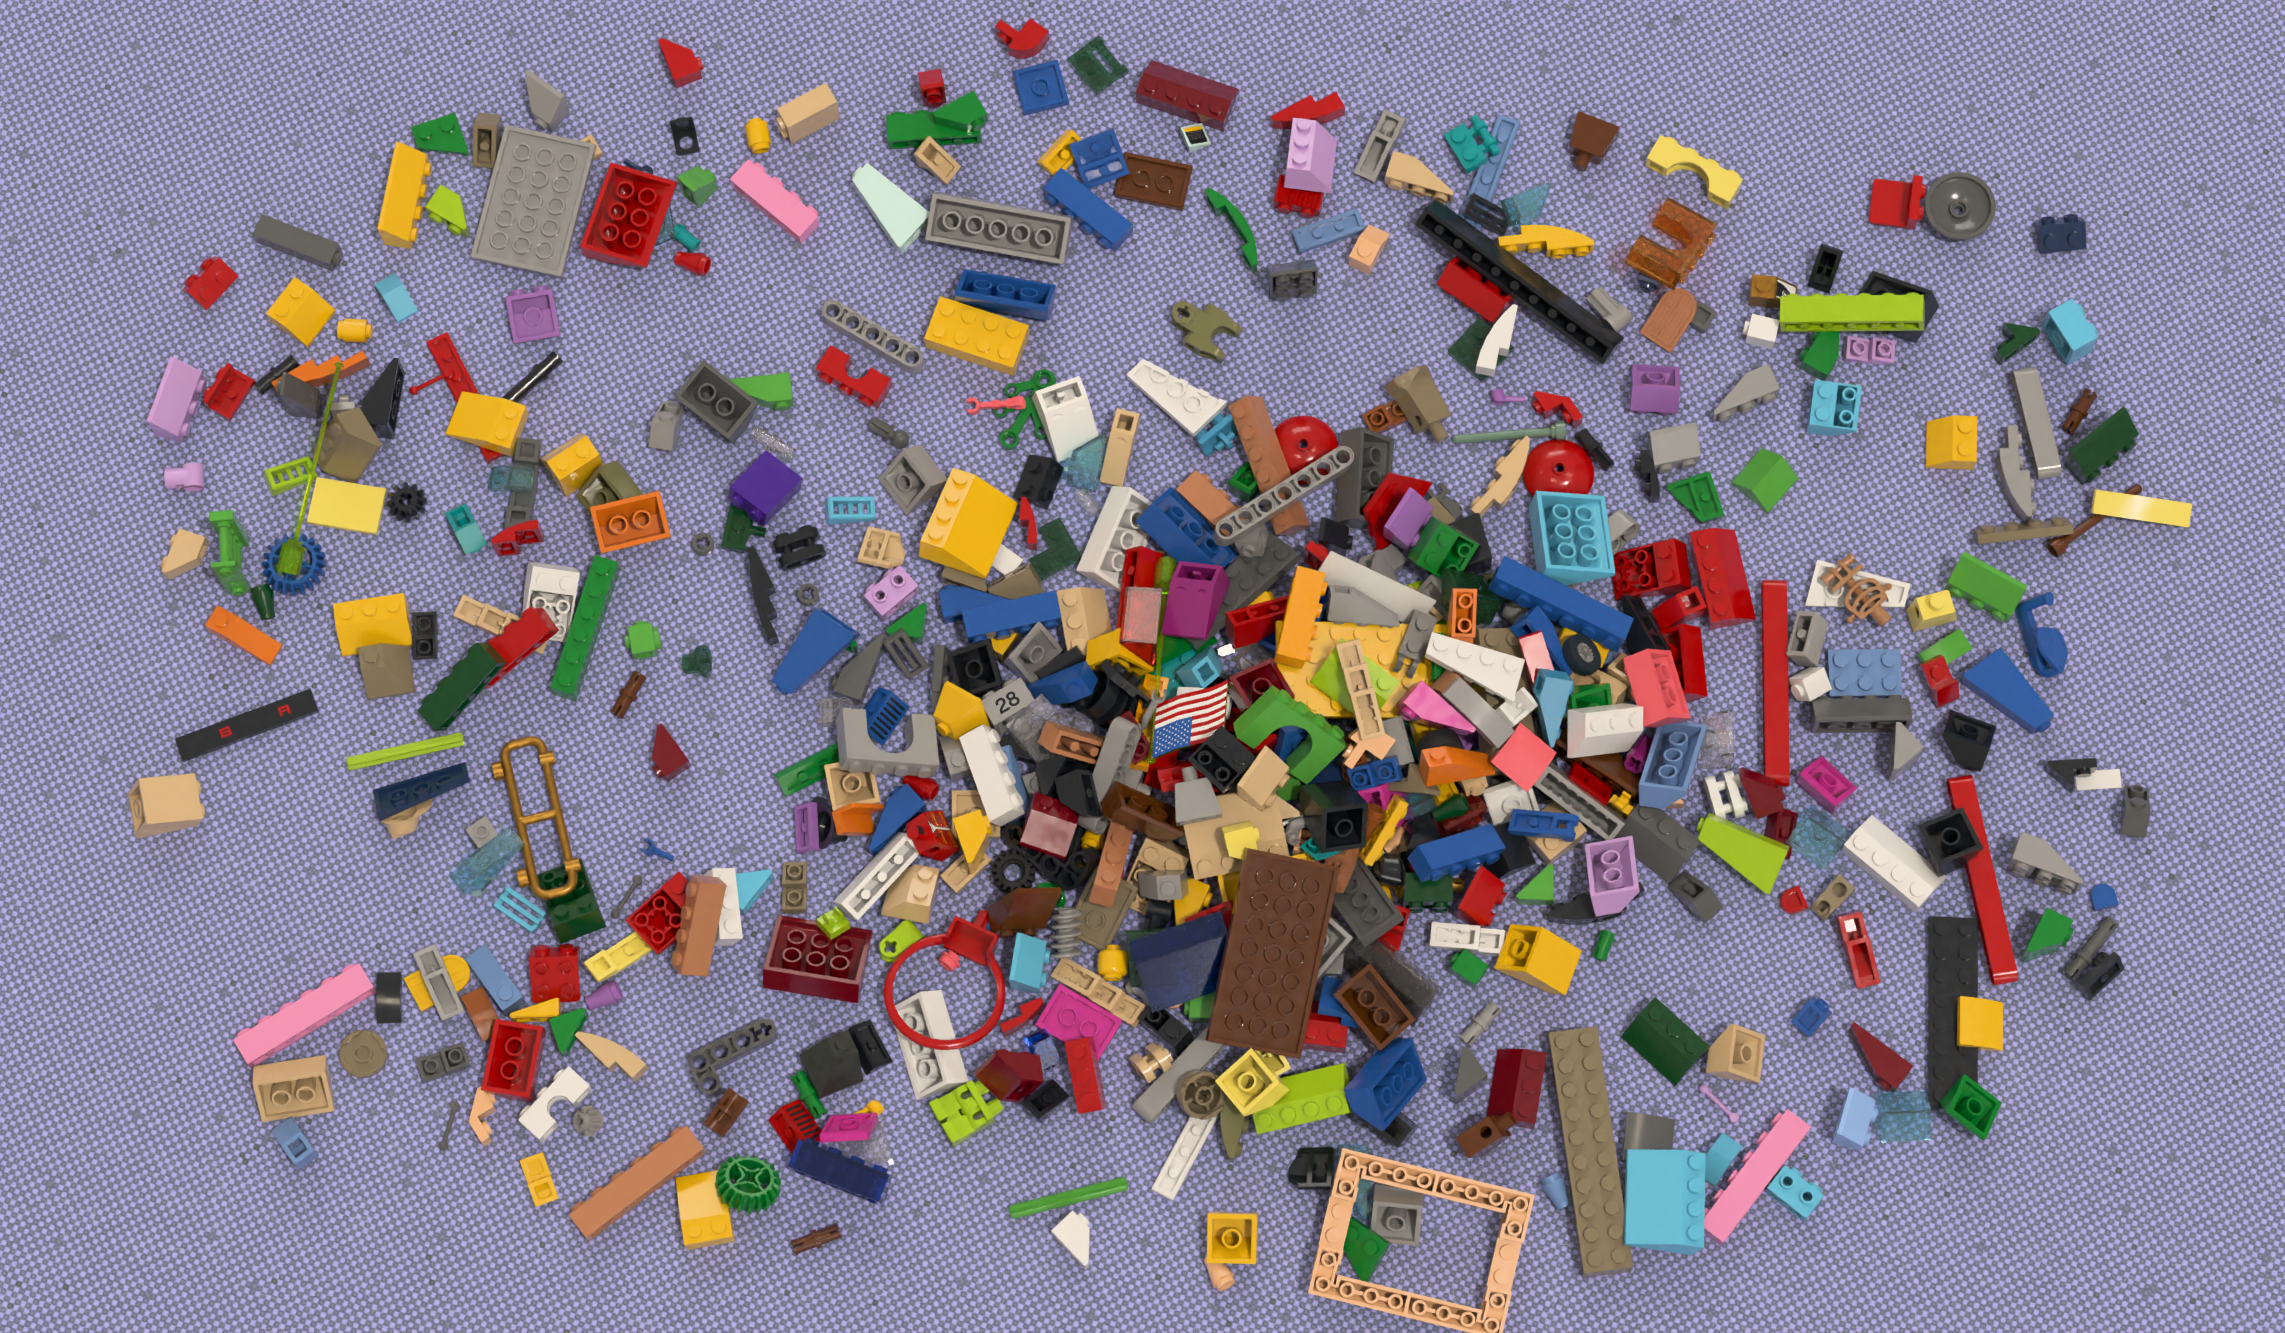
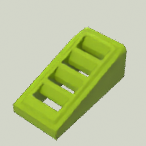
(277, 471)

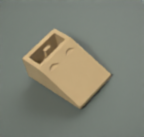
(1156, 857)

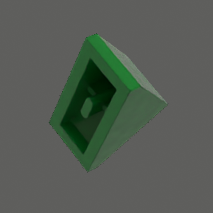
(1243, 484)
(913, 623)
(566, 1027)

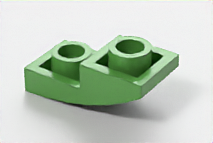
(1950, 647)

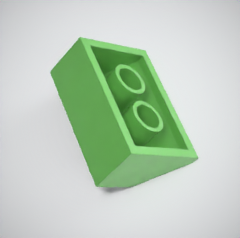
(1985, 587)

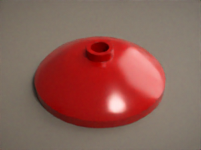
(1305, 429)
(1541, 472)

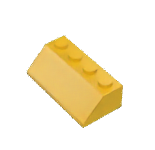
(404, 196)

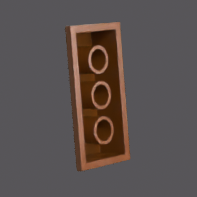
(1606, 767)

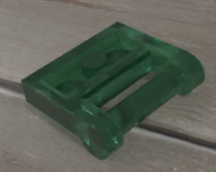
(1092, 70)

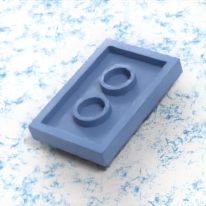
(1864, 672)

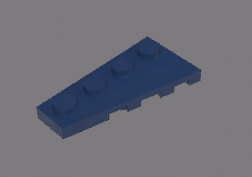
(413, 791)

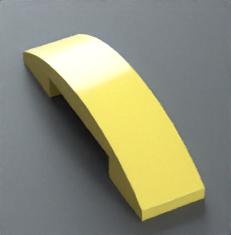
(618, 957)

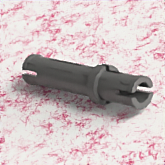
(2084, 956)

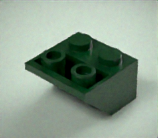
(1428, 894)

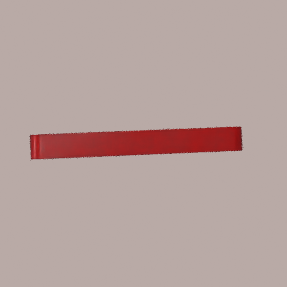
(1775, 681)
(1985, 888)

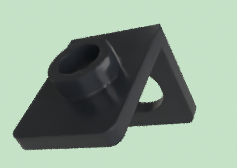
(683, 128)

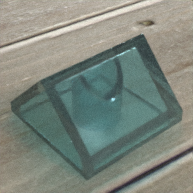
(1818, 837)
(1904, 1116)

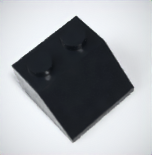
(976, 668)
(1949, 841)

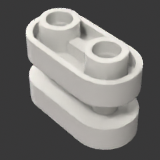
(1731, 784)

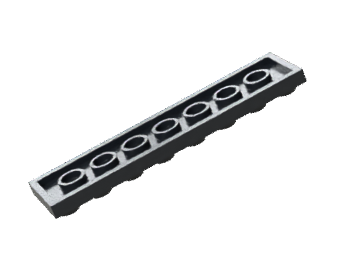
(1950, 975)

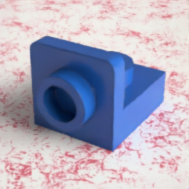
(1812, 1015)

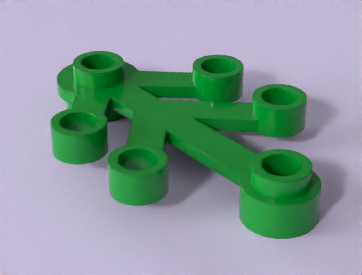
(1033, 384)

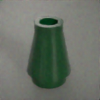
(264, 601)
(1452, 807)

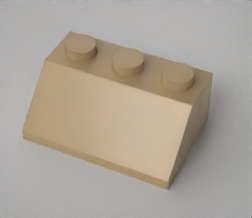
(1083, 615)
(293, 1088)

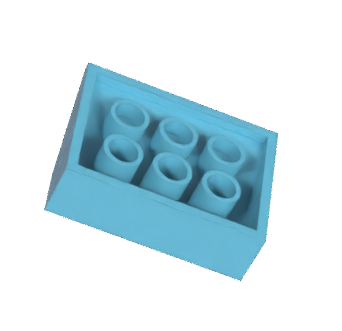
(1571, 537)
(1665, 1200)

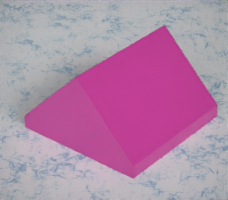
(1825, 784)

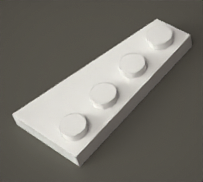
(1175, 396)
(1821, 596)
(1486, 667)

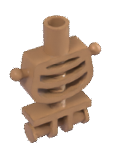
(1875, 610)

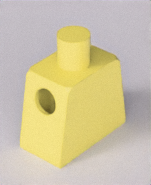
(1933, 611)

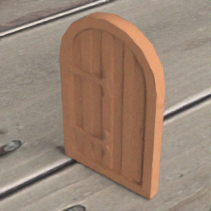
(1670, 318)

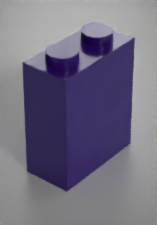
(764, 488)

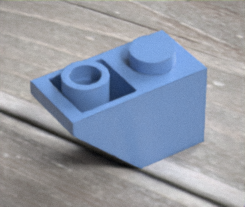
(295, 1143)

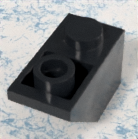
(1167, 1029)

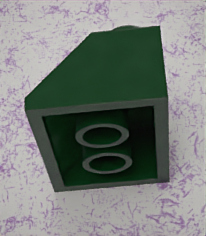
(2102, 447)
(1665, 1041)

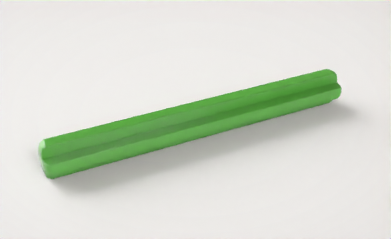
(1068, 1197)

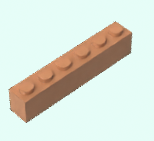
(1266, 459)
(637, 1182)

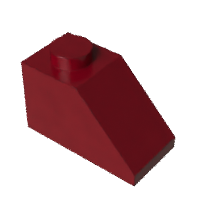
(667, 756)
(1762, 792)

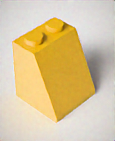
(572, 463)
(1538, 958)

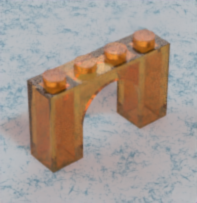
(1671, 265)

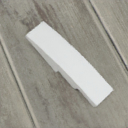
(1468, 937)

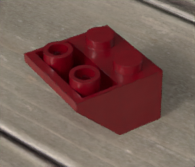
(1011, 1074)

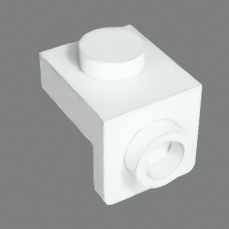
(1521, 707)

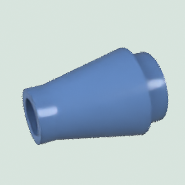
(1555, 1189)

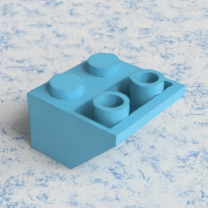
(1833, 408)

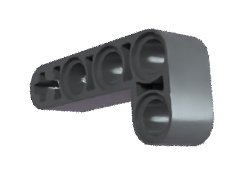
(734, 1053)

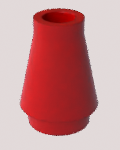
(694, 262)
(924, 787)

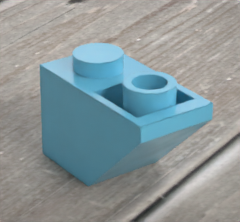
(1201, 669)

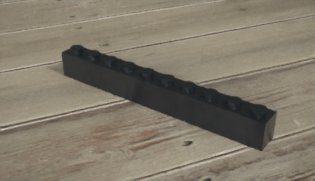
(1519, 281)

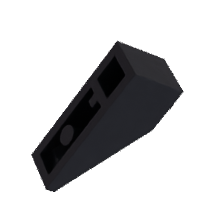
(1643, 630)

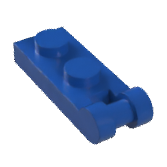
(1543, 824)

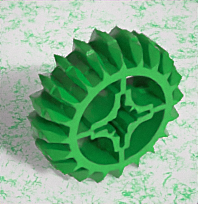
(747, 1191)

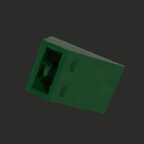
(575, 912)

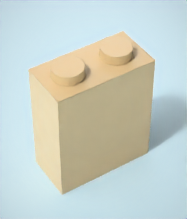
(807, 113)

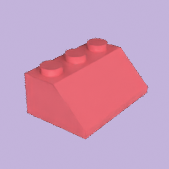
(1656, 687)

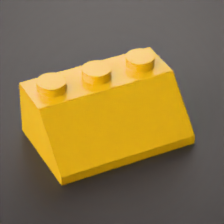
(373, 622)

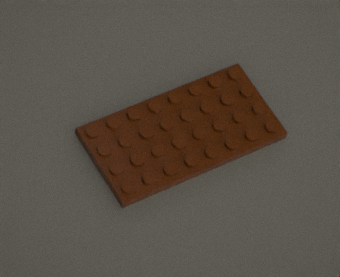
(1272, 953)

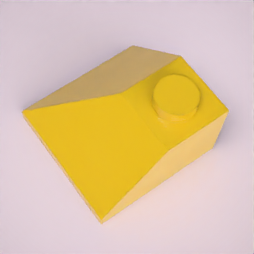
(958, 712)

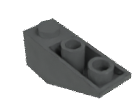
(299, 397)

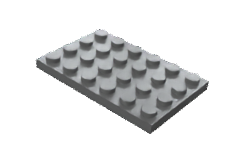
(533, 201)

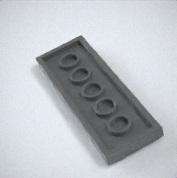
(1251, 578)

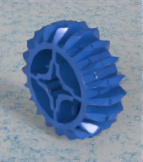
(290, 582)

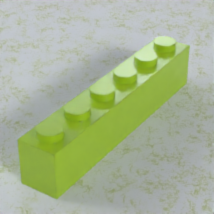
(1852, 312)

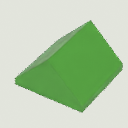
(1765, 479)

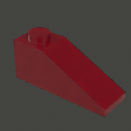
(1883, 1063)

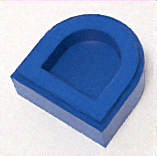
(2103, 897)

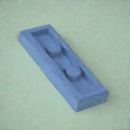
(1328, 231)

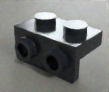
(1039, 480)

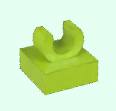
(833, 923)

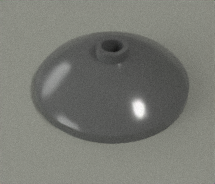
(1964, 193)

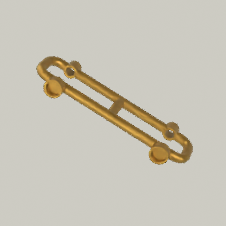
(503, 770)

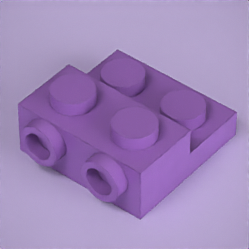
(533, 314)

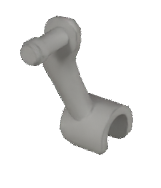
(1150, 709)

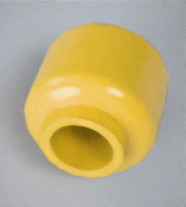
(1113, 963)

